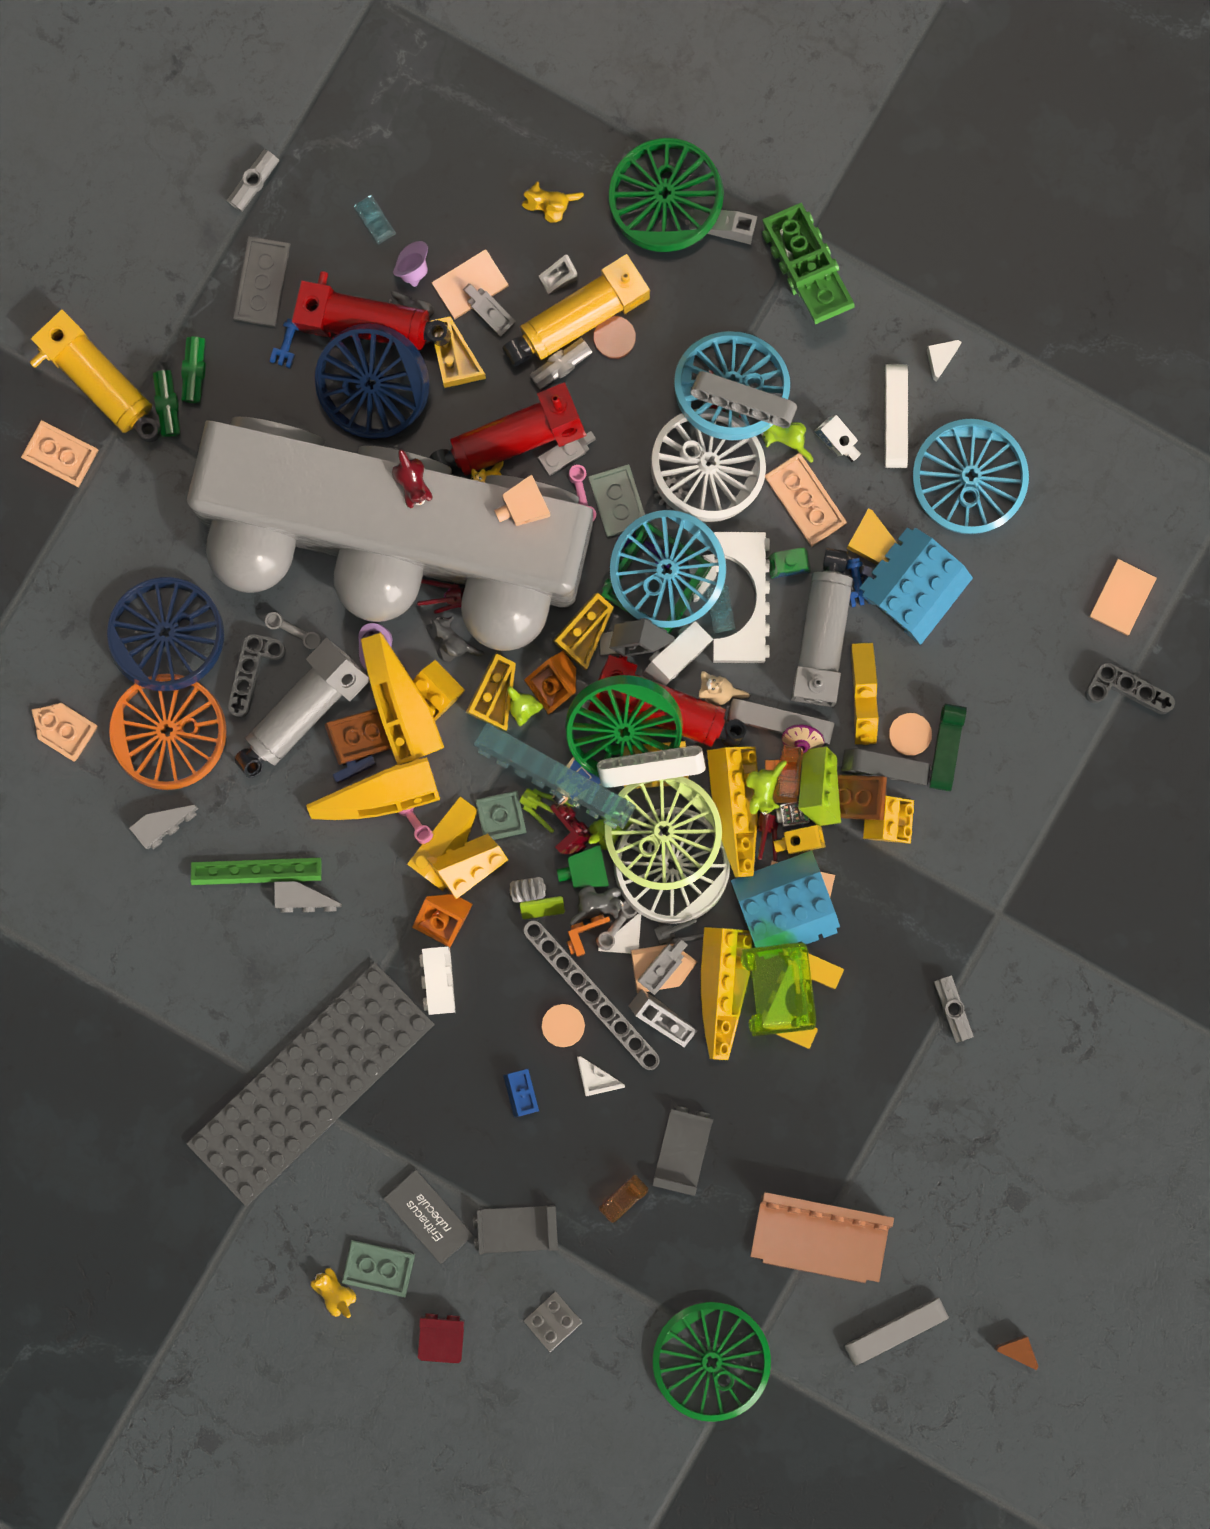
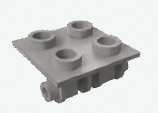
(552, 1321)

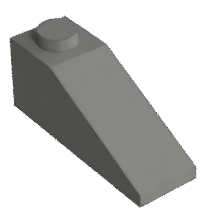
(662, 1018)

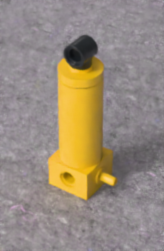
(615, 291)
(94, 375)

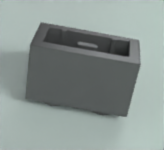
(638, 637)

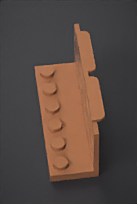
(820, 1238)

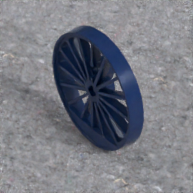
(414, 366)
(123, 658)

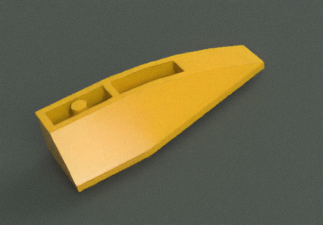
(399, 703)
(380, 794)
(732, 797)
(723, 986)

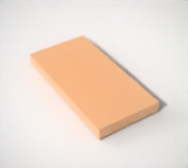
(805, 499)

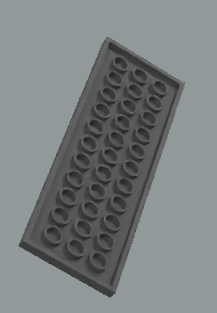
(310, 1084)

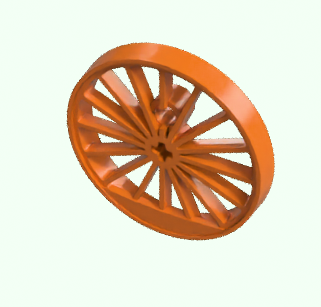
(119, 740)

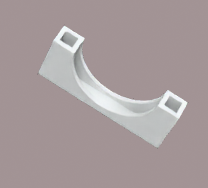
(748, 644)

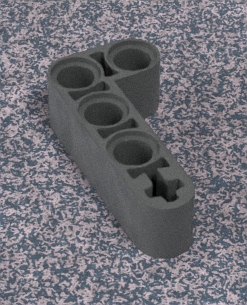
(251, 676)
(1131, 693)
(877, 764)

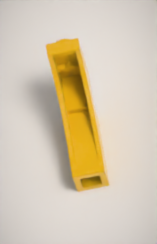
(864, 693)

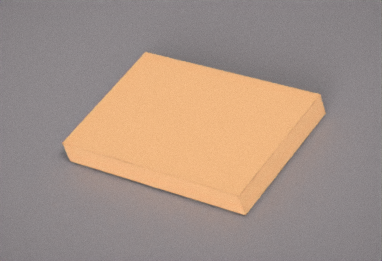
(479, 272)
(59, 453)
(1122, 597)

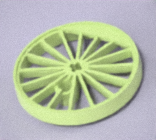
(700, 800)

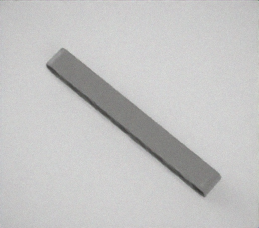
(581, 990)

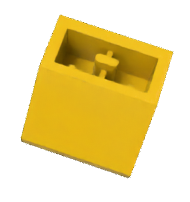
(438, 688)
(896, 822)

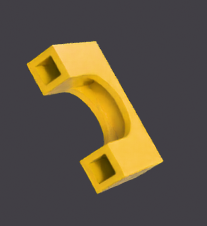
(823, 973)

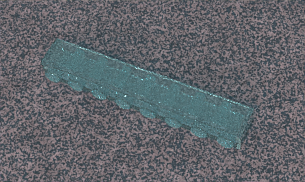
(555, 776)

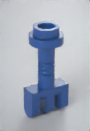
(284, 351)
(854, 564)

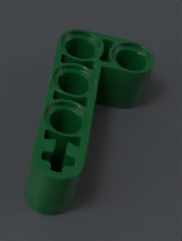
(947, 746)

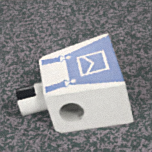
(831, 431)

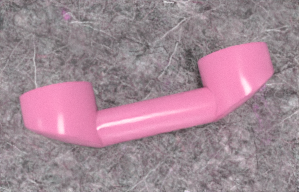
(576, 476)
(422, 832)

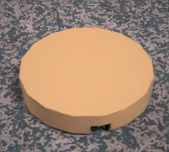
(910, 734)
(563, 1025)

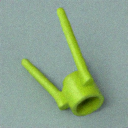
(531, 799)

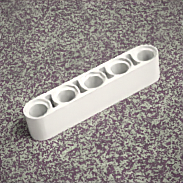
(896, 415)
(651, 766)

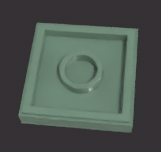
(501, 815)

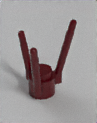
(452, 597)
(767, 824)

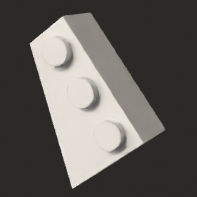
(677, 654)
(437, 980)

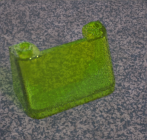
(780, 988)

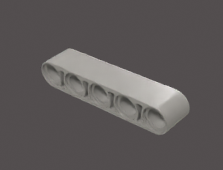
(743, 399)
(775, 719)
(896, 1331)

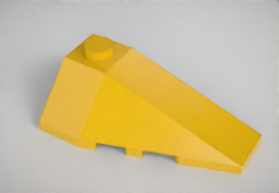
(448, 834)

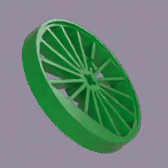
(666, 240)
(623, 726)
(685, 1319)

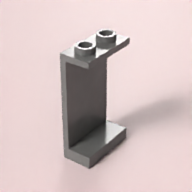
(683, 1151)
(516, 1229)

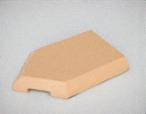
(63, 729)
(645, 956)

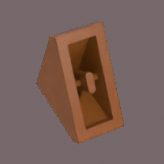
(1019, 1350)

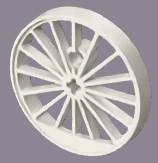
(715, 471)
(705, 900)

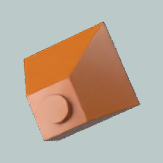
(553, 681)
(442, 917)

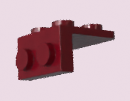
(578, 836)
(441, 1338)

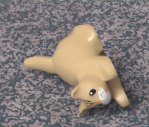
(718, 689)

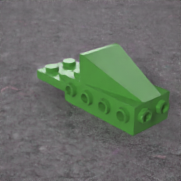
(807, 262)

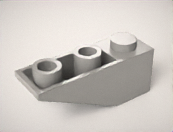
(729, 225)
(155, 826)
(295, 895)

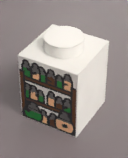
(790, 815)

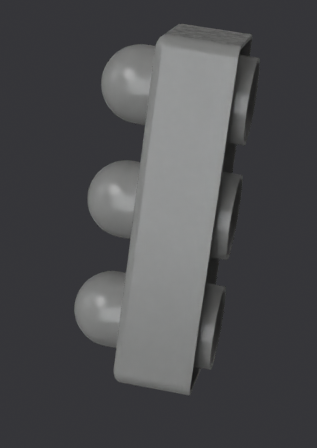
(282, 489)

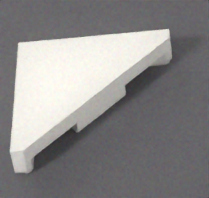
(627, 937)
(595, 1079)

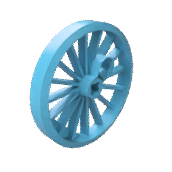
(684, 383)
(971, 429)
(698, 530)

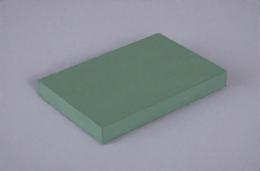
(616, 499)
(378, 1268)

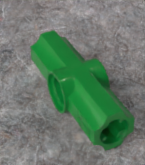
(193, 370)
(166, 403)

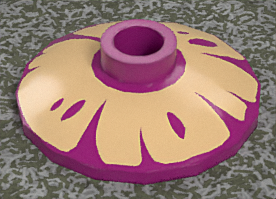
(803, 736)

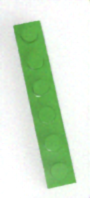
(256, 871)

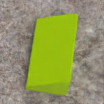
(542, 907)

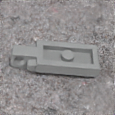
(489, 310)
(559, 457)
(663, 966)

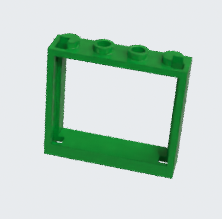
(633, 549)

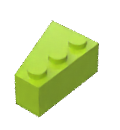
(820, 787)

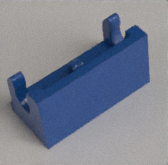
(521, 1093)

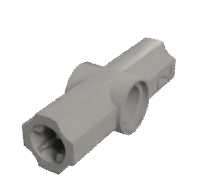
(261, 169)
(561, 363)
(958, 1023)

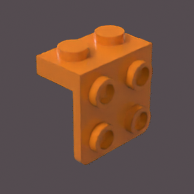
(575, 945)

